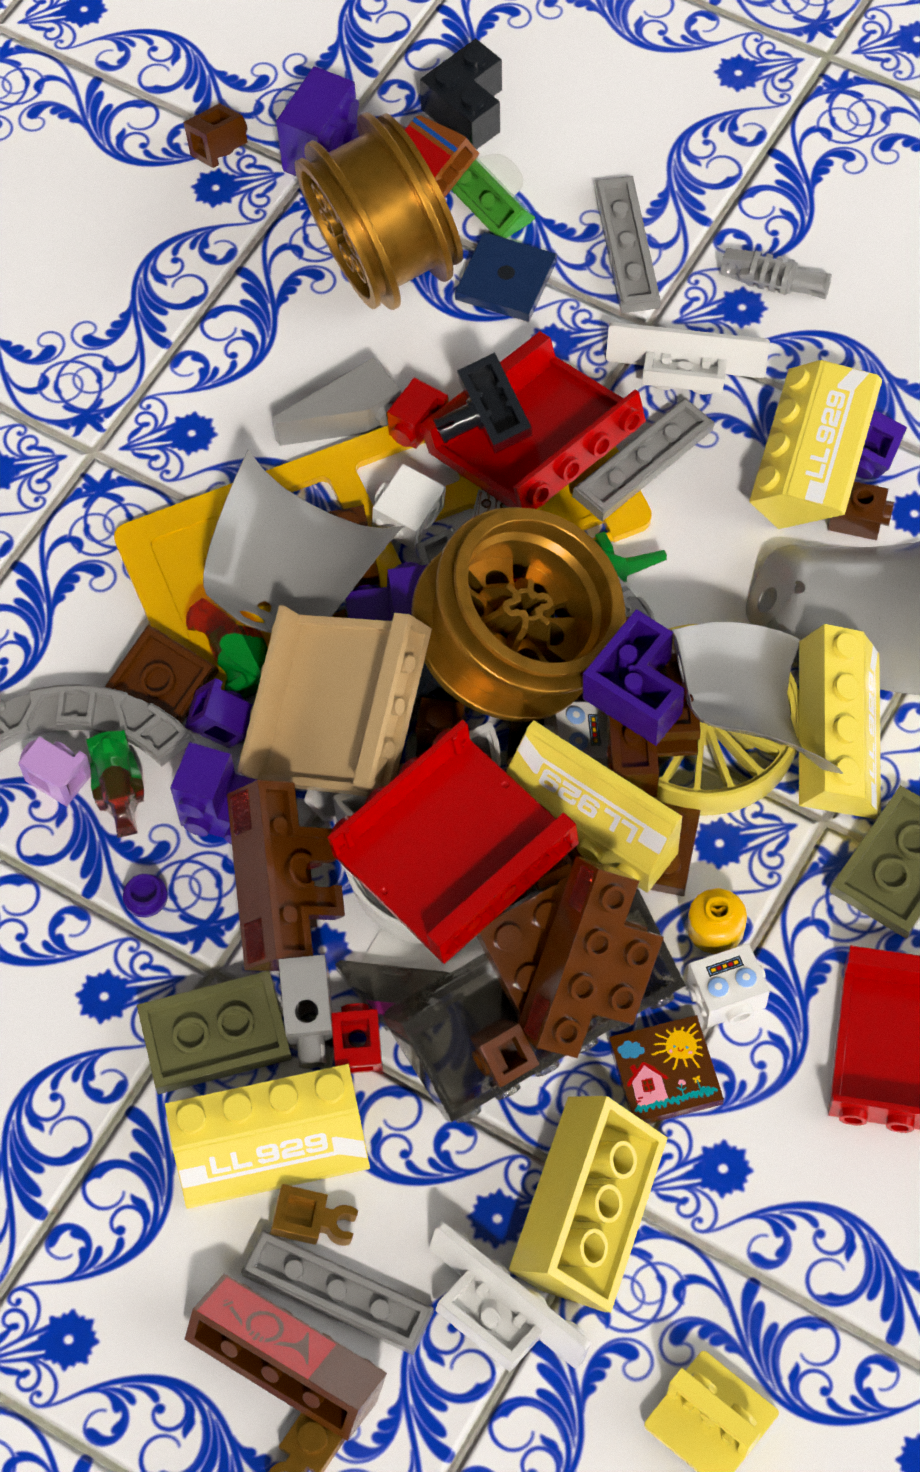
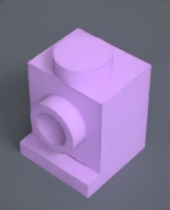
(54, 769)

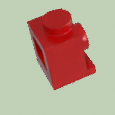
(411, 409)
(354, 1019)

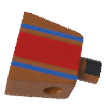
(443, 150)

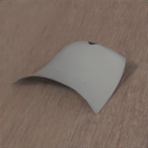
(284, 551)
(850, 589)
(741, 680)

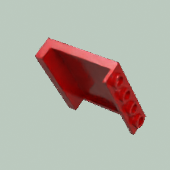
(570, 421)
(878, 1041)

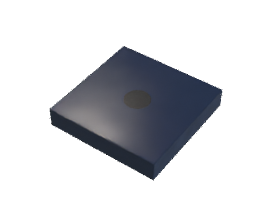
(506, 276)

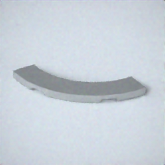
(93, 710)

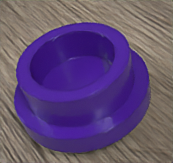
(145, 895)

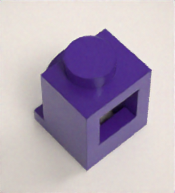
(883, 441)
(219, 714)

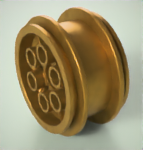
(379, 210)
(557, 573)

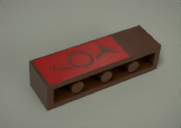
(285, 1356)

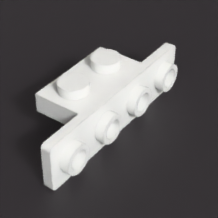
(686, 357)
(497, 1309)

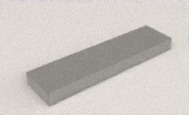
(627, 244)
(643, 459)
(338, 1292)

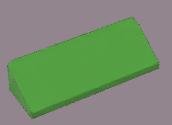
(491, 201)

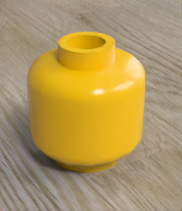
(716, 920)

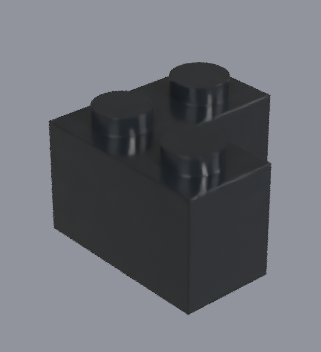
(463, 92)

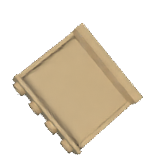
(334, 701)

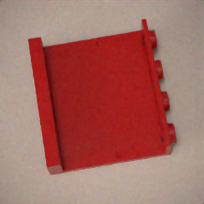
(450, 842)

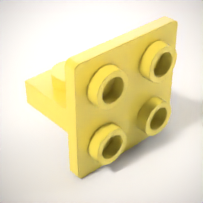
(710, 1416)

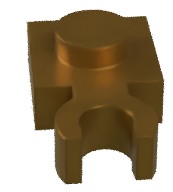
(303, 1216)
(308, 1447)

